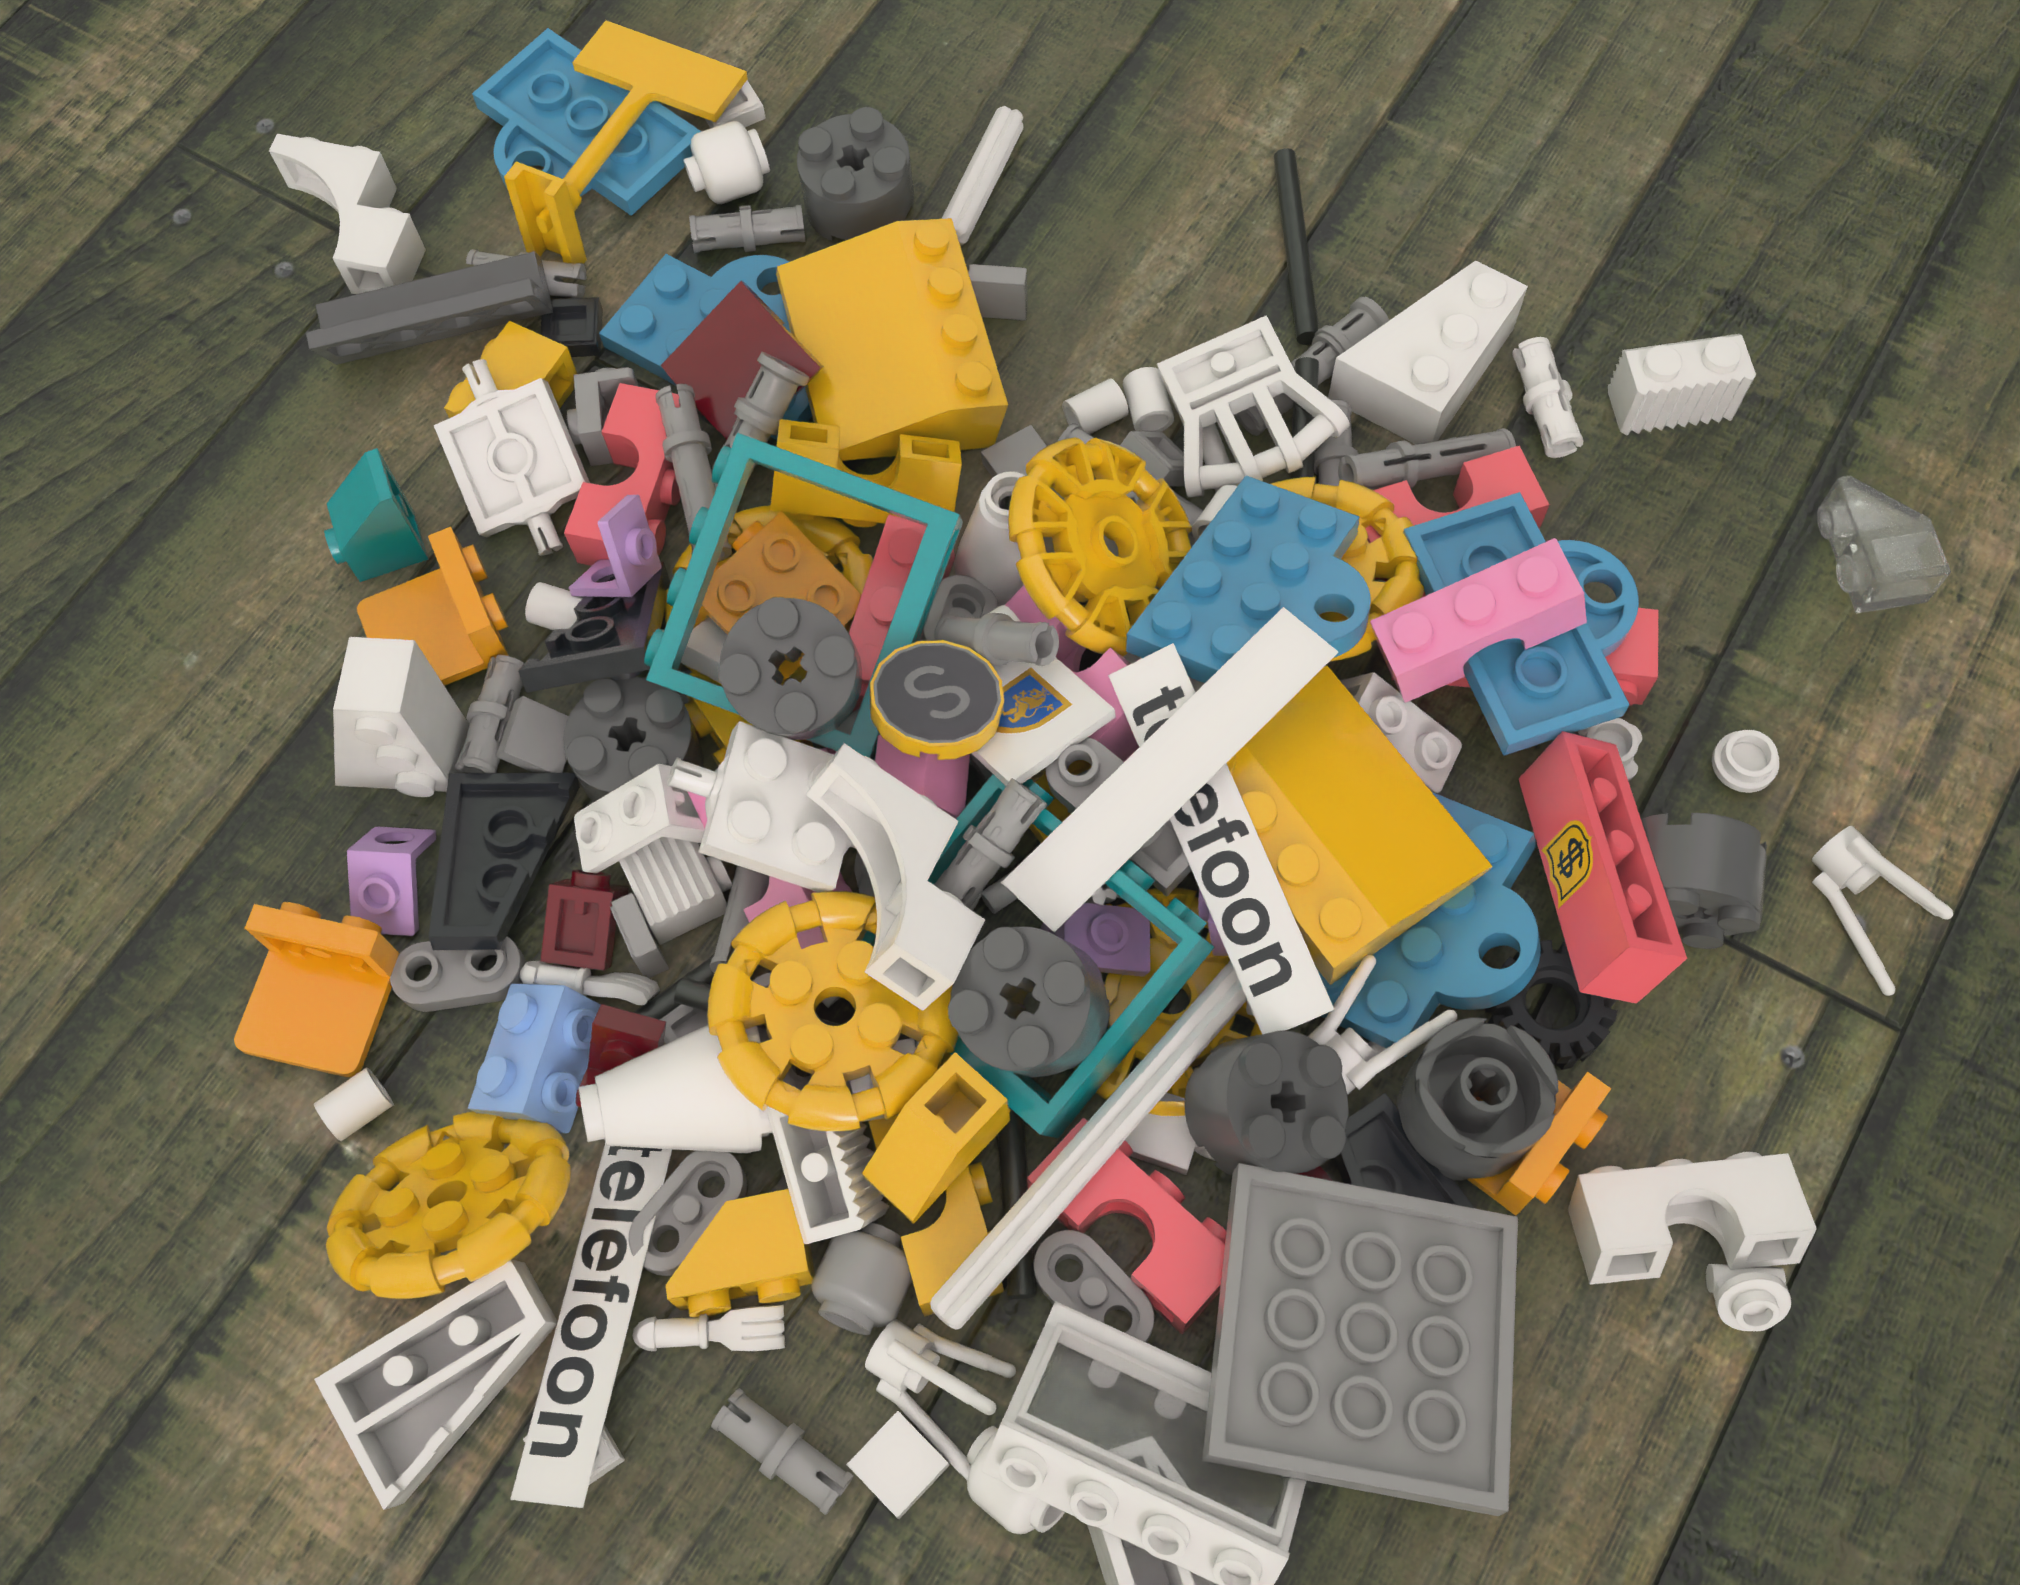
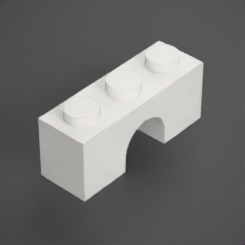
(1743, 1201)

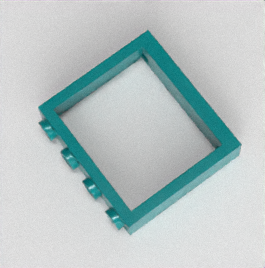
(709, 535)
(1025, 1096)

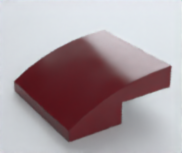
(724, 352)

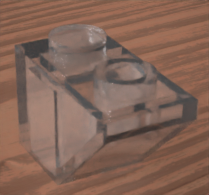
(1881, 547)

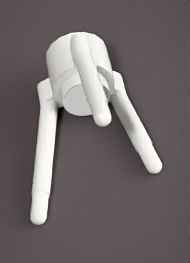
(1855, 863)
(1358, 1058)
(907, 1360)

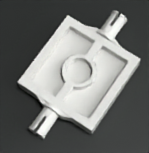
(512, 457)
(762, 810)

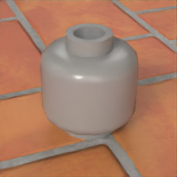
(862, 1279)

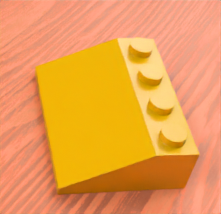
(895, 340)
(1348, 826)

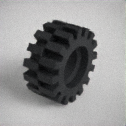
(1591, 1018)

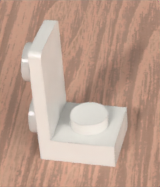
(1414, 734)
(634, 818)

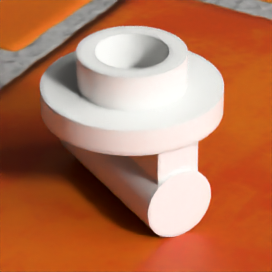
(1749, 1297)

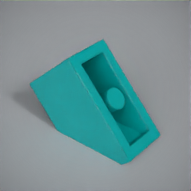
(373, 521)

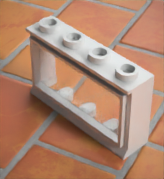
(1120, 1446)

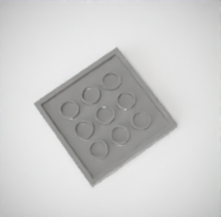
(1365, 1341)

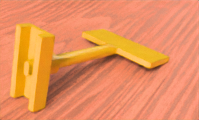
(651, 73)

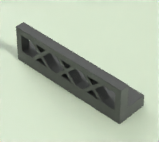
(431, 309)

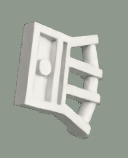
(1229, 377)

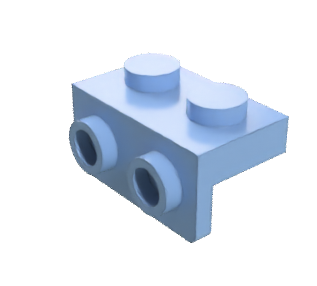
(537, 1056)

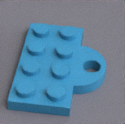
(557, 112)
(676, 301)
(1247, 565)
(1554, 684)
(1444, 951)

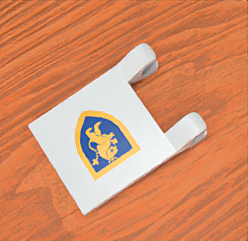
(1040, 717)

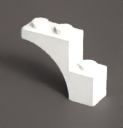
(375, 242)
(900, 837)

